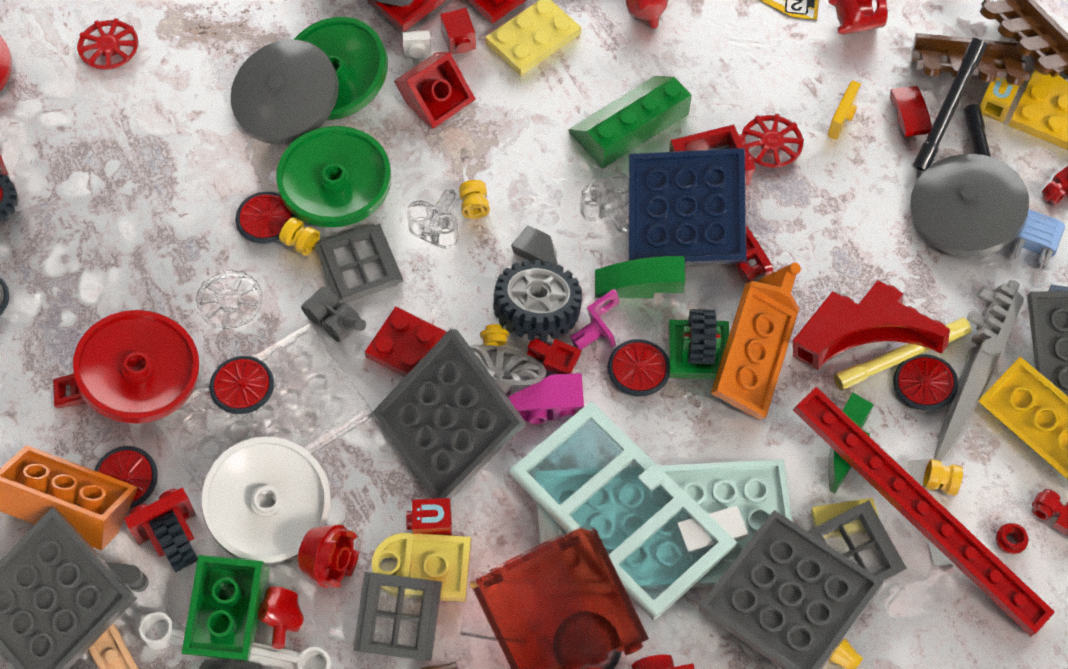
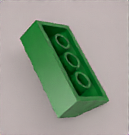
(632, 119)

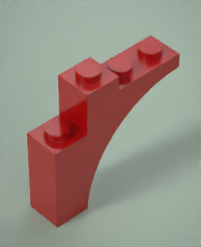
(877, 318)

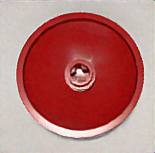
(136, 366)

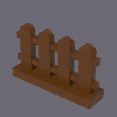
(1043, 32)
(945, 54)

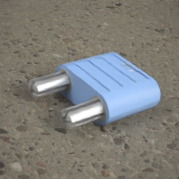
(1039, 235)

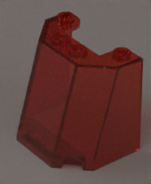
(559, 605)

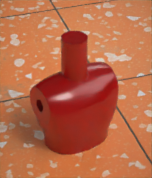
(282, 612)

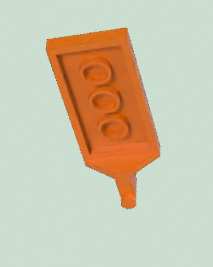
(758, 343)

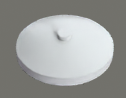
(264, 499)

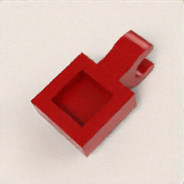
(558, 358)

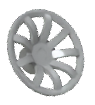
(510, 375)

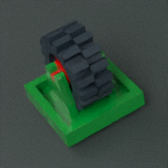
(696, 345)

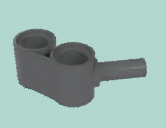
(337, 320)

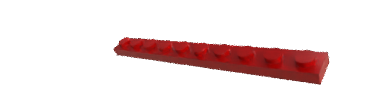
(924, 512)

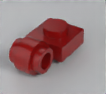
(1048, 505)

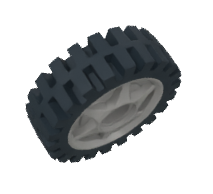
(537, 300)

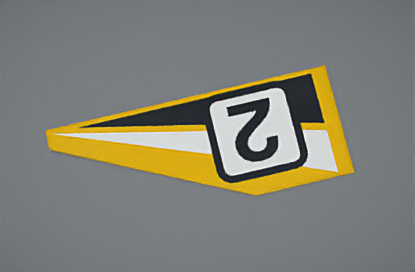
(796, 8)

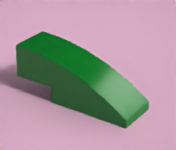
(642, 277)
(858, 411)

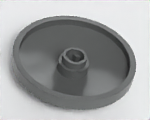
(284, 91)
(969, 205)

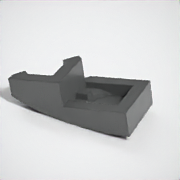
(535, 246)

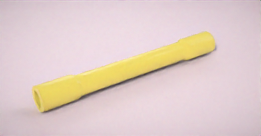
(859, 372)

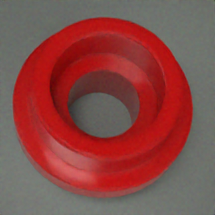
(1015, 531)

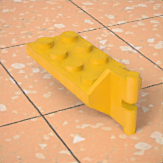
(1032, 411)

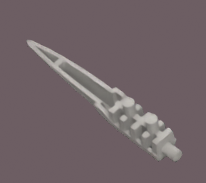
(993, 332)

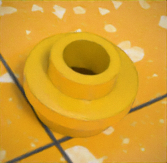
(494, 335)

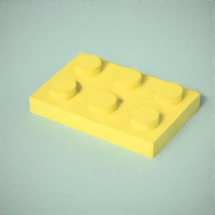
(533, 35)

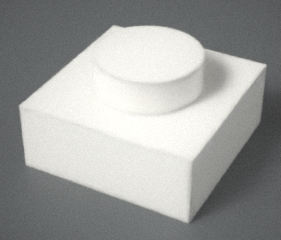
(417, 44)

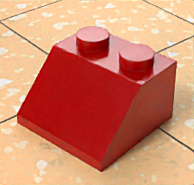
(435, 89)

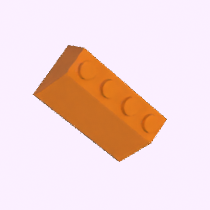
(88, 499)

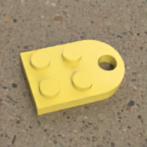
(429, 558)

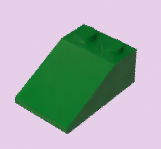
(225, 607)

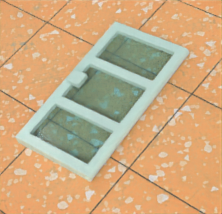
(604, 480)

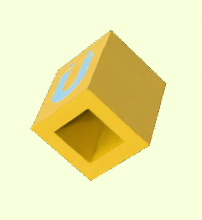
(998, 99)

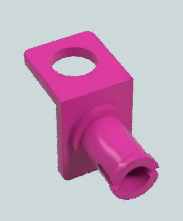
(596, 327)

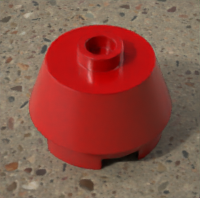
(328, 555)

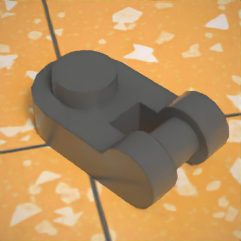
(131, 576)

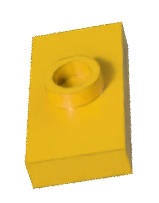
(845, 110)

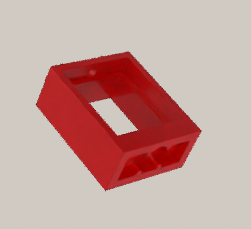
(712, 139)

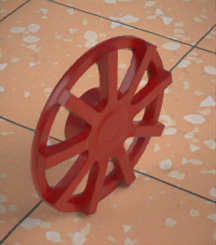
(107, 44)
(772, 140)

